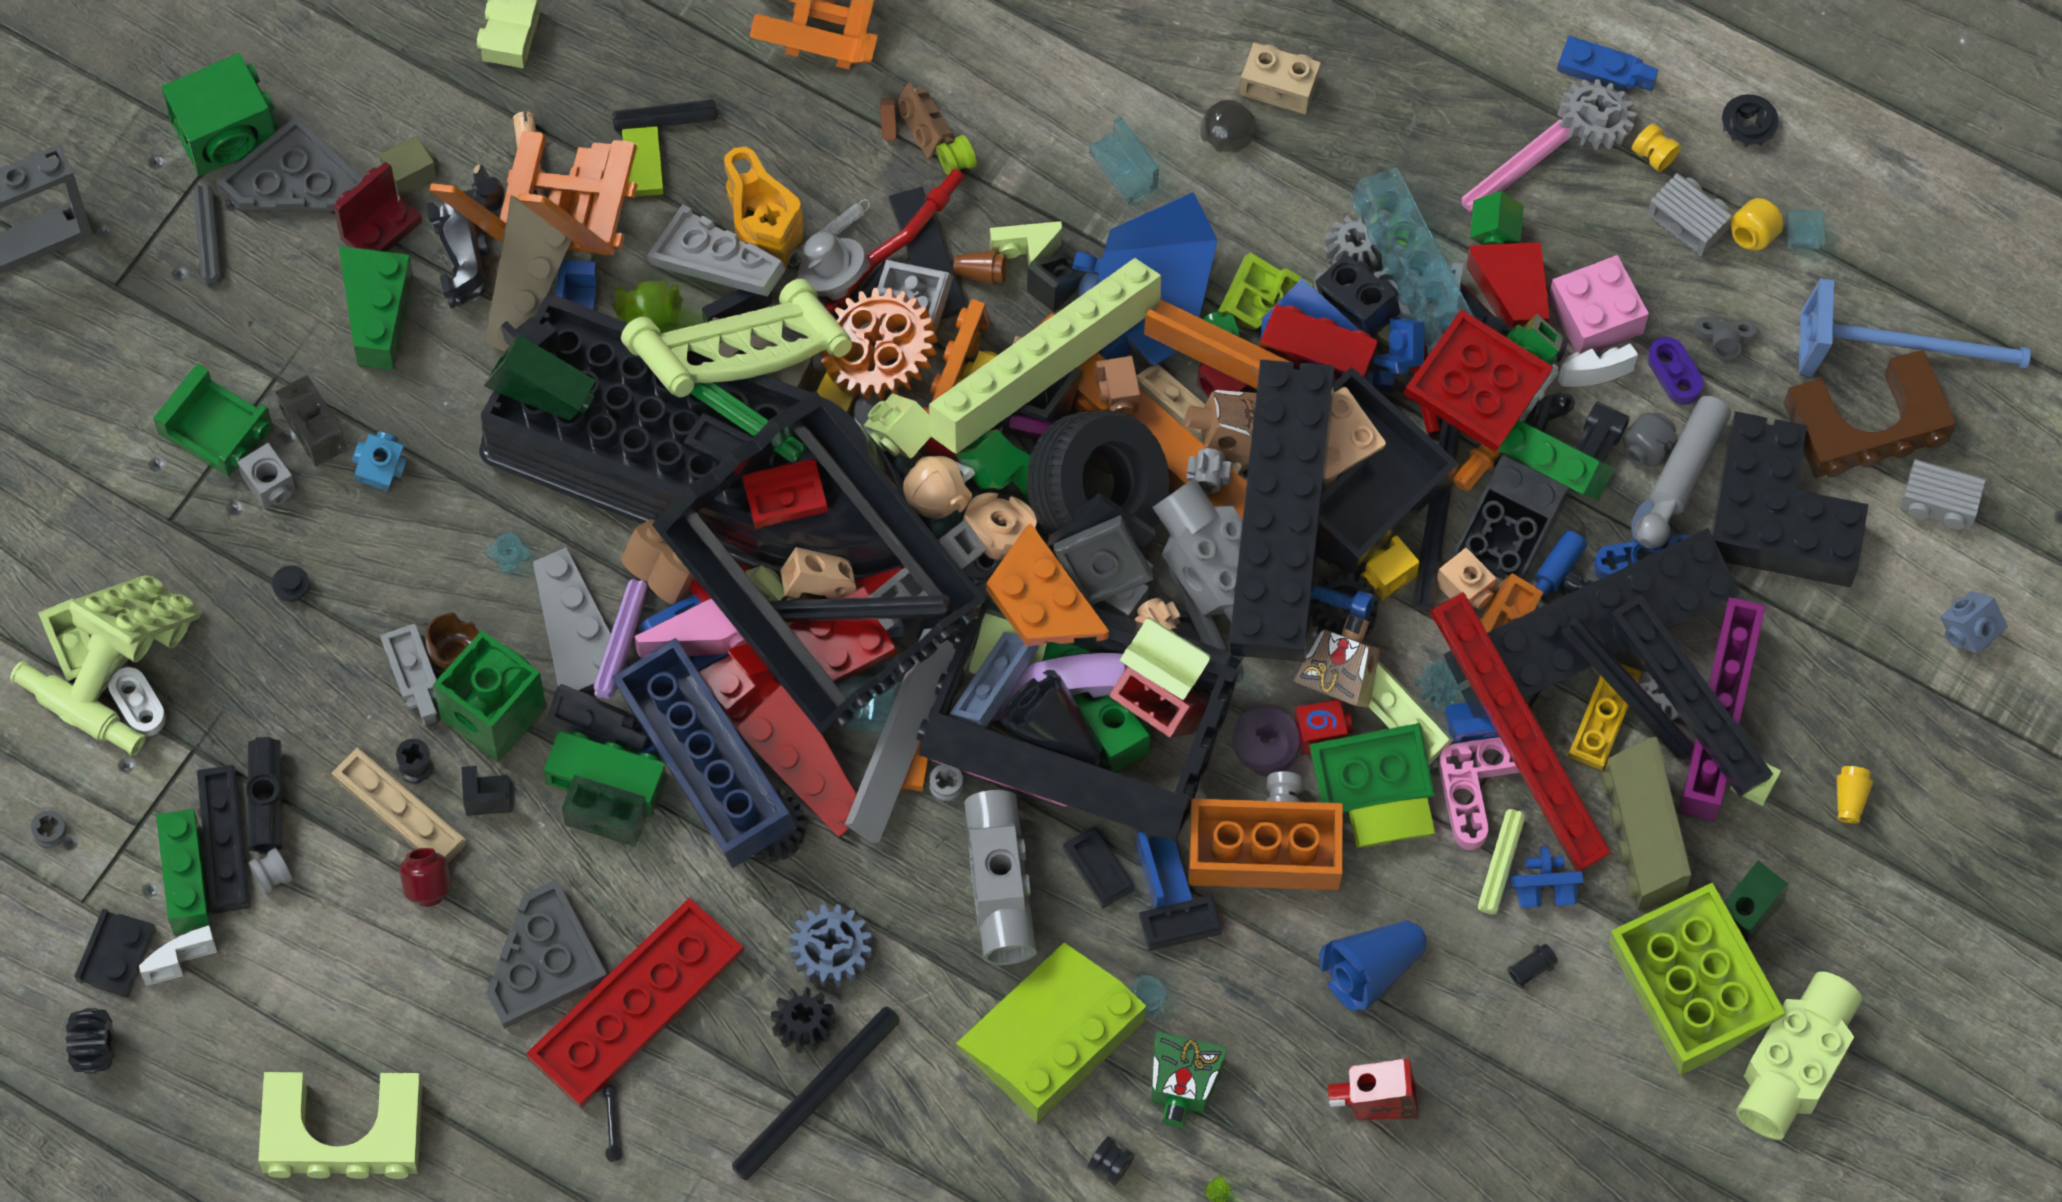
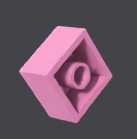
(1598, 306)

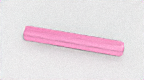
(1518, 164)

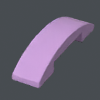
(1081, 673)

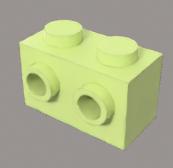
(899, 426)

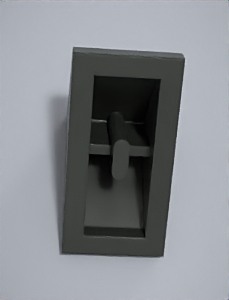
(1053, 280)

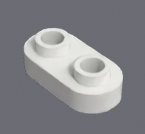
(137, 704)

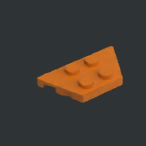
(1041, 596)

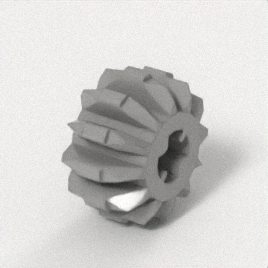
(1353, 240)

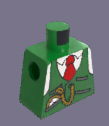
(1184, 1075)

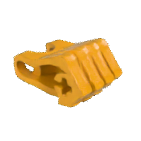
(768, 199)

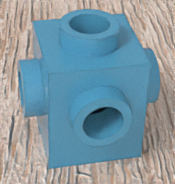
(379, 473)

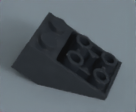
(1513, 518)

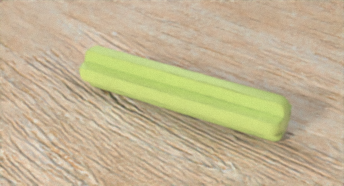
(1501, 862)

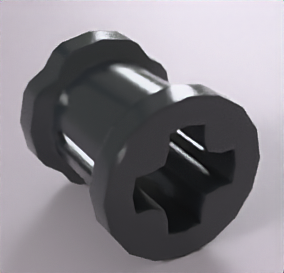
(408, 752)

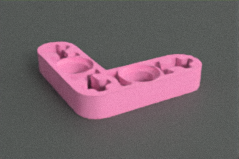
(1467, 778)

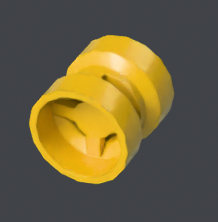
(1656, 147)

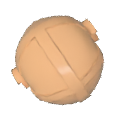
(936, 487)

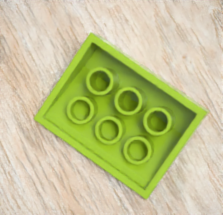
(1695, 977)
(1053, 1030)

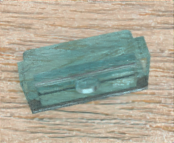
(1126, 162)

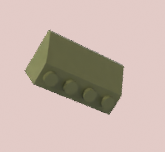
(1646, 825)

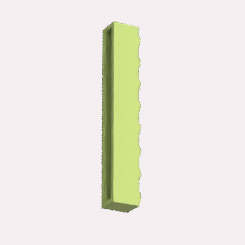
(1044, 356)

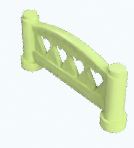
(797, 310)

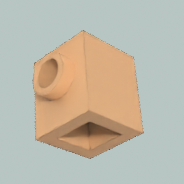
(1467, 575)

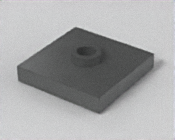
(1103, 560)

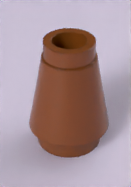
(983, 267)

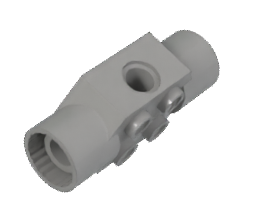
(1202, 547)
(999, 877)

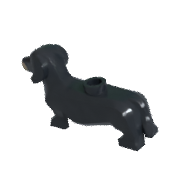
(463, 240)

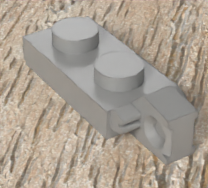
(411, 670)

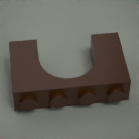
(1836, 446)

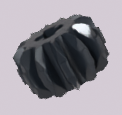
(812, 1010)
(90, 1040)

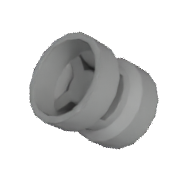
(1285, 786)

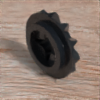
(1747, 107)

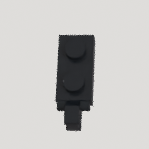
(595, 719)

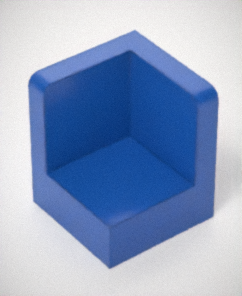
(578, 282)

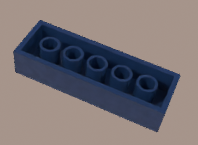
(704, 753)

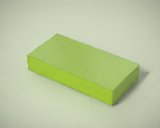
(647, 164)

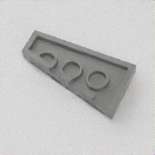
(706, 252)

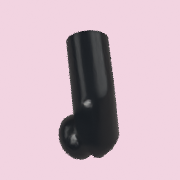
(1550, 408)

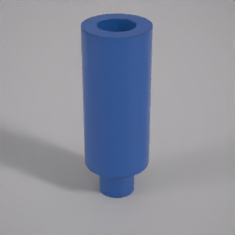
(1560, 562)

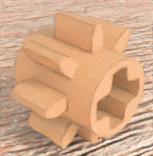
(1163, 614)

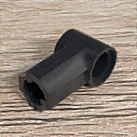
(1602, 430)

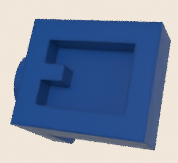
(1406, 346)

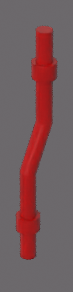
(935, 201)

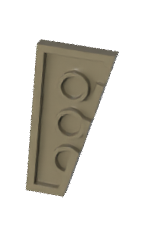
(525, 270)

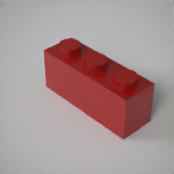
(1317, 341)

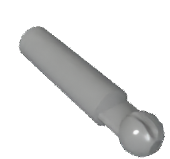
(1683, 470)

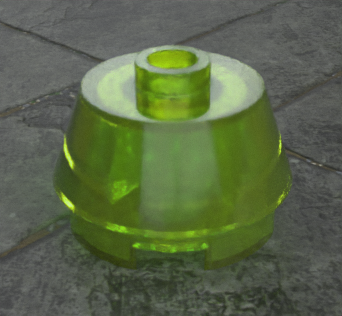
(650, 300)

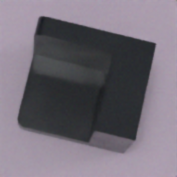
(541, 335)
(485, 794)

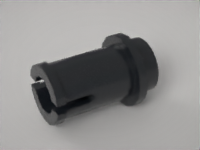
(1533, 965)

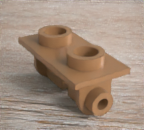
(917, 109)

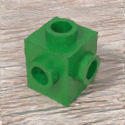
(1538, 339)

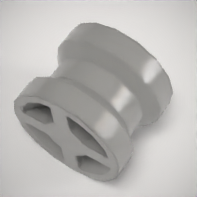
(270, 871)

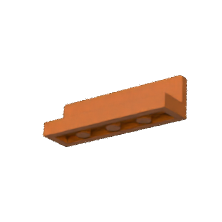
(1206, 343)

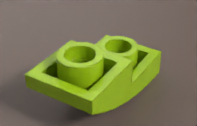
(1391, 822)

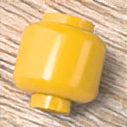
(1756, 224)

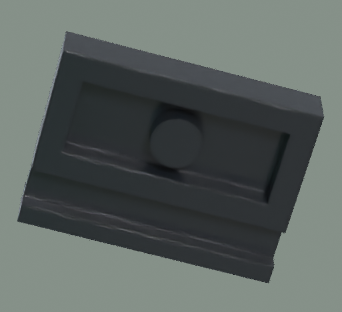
(115, 952)

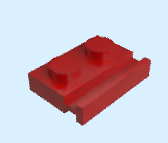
(785, 493)

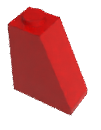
(1511, 280)
(1159, 706)

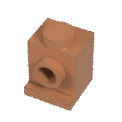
(1118, 384)

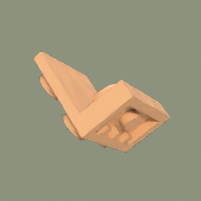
(1350, 436)

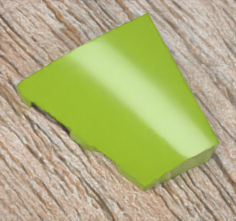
(1256, 291)

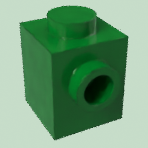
(1496, 219)

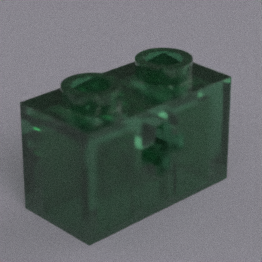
(604, 810)

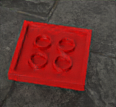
(1478, 380)

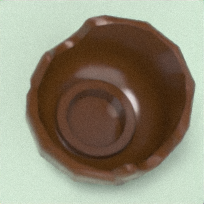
(448, 638)

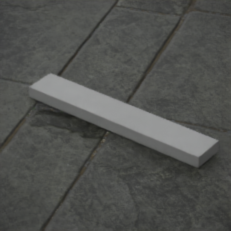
(897, 744)

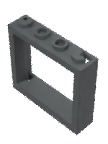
(47, 231)

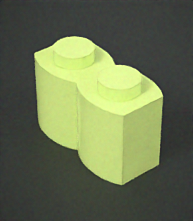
(508, 31)

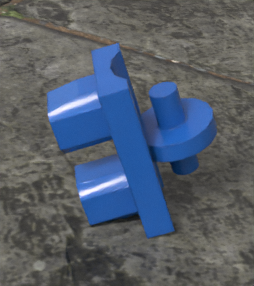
(1564, 884)

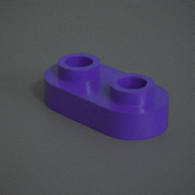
(1677, 372)

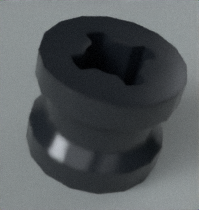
(1111, 1160)

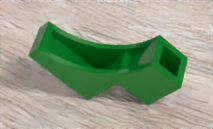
(997, 462)

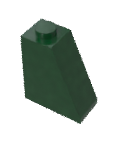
(541, 380)

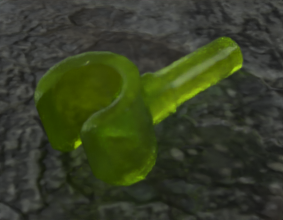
(1217, 1190)

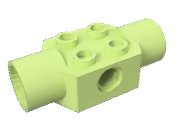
(1799, 1056)

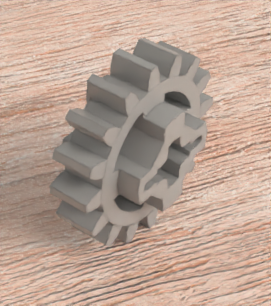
(1596, 114)

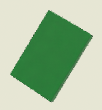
(1373, 768)

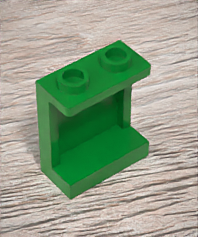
(211, 421)

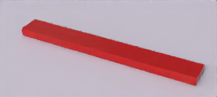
(1519, 732)

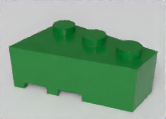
(377, 301)

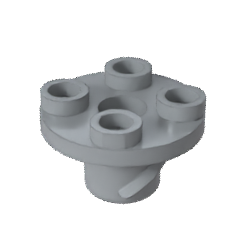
(832, 264)

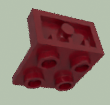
(374, 213)

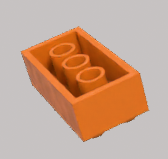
(1265, 844)

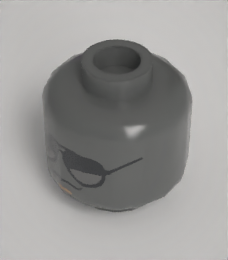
(1650, 439)

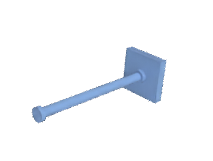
(1818, 332)

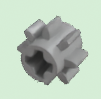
(1209, 470)

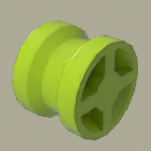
(956, 155)

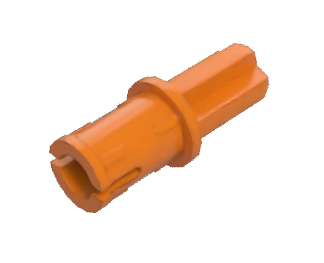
(1480, 461)

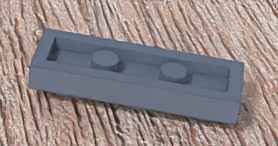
(994, 681)

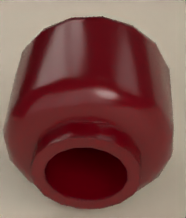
(425, 877)

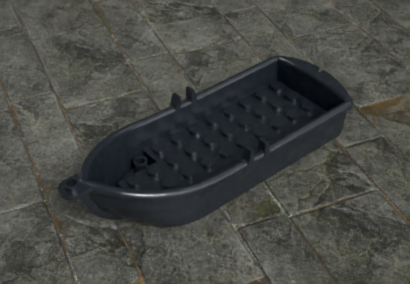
(633, 455)

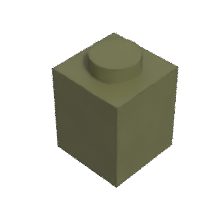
(411, 165)

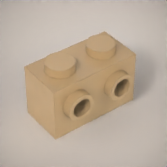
(1279, 78)

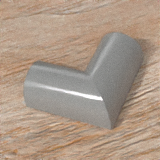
(925, 284)

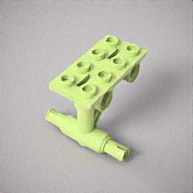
(121, 628)

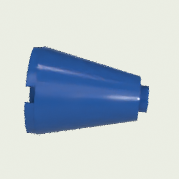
(1370, 962)

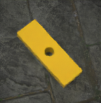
(1598, 730)

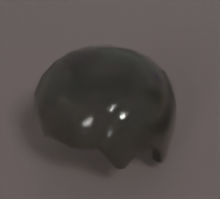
(1228, 126)

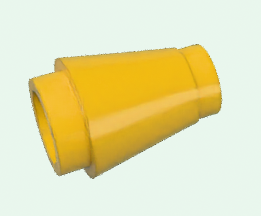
(1852, 793)

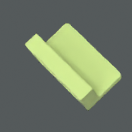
(1165, 658)

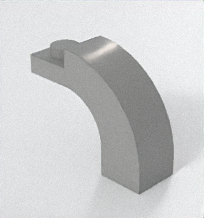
(960, 543)

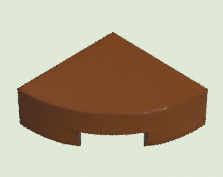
(887, 114)

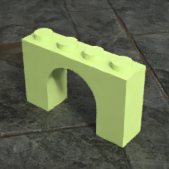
(387, 1149)

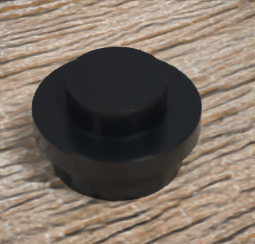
(290, 583)

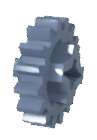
(844, 950)

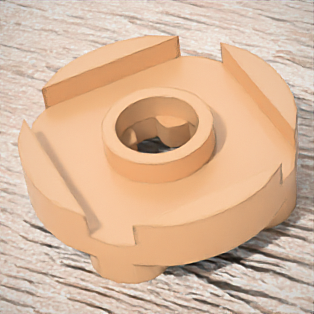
(987, 510)

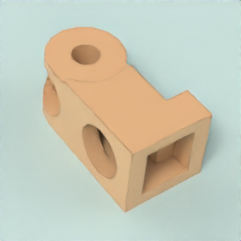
(817, 575)

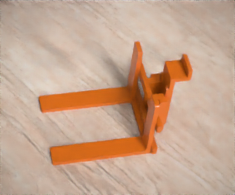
(849, 48)
(579, 204)

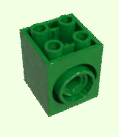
(220, 113)
(490, 695)

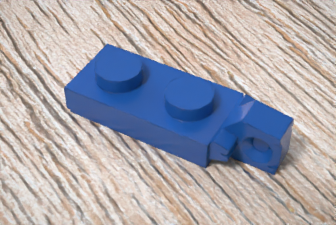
(1608, 65)

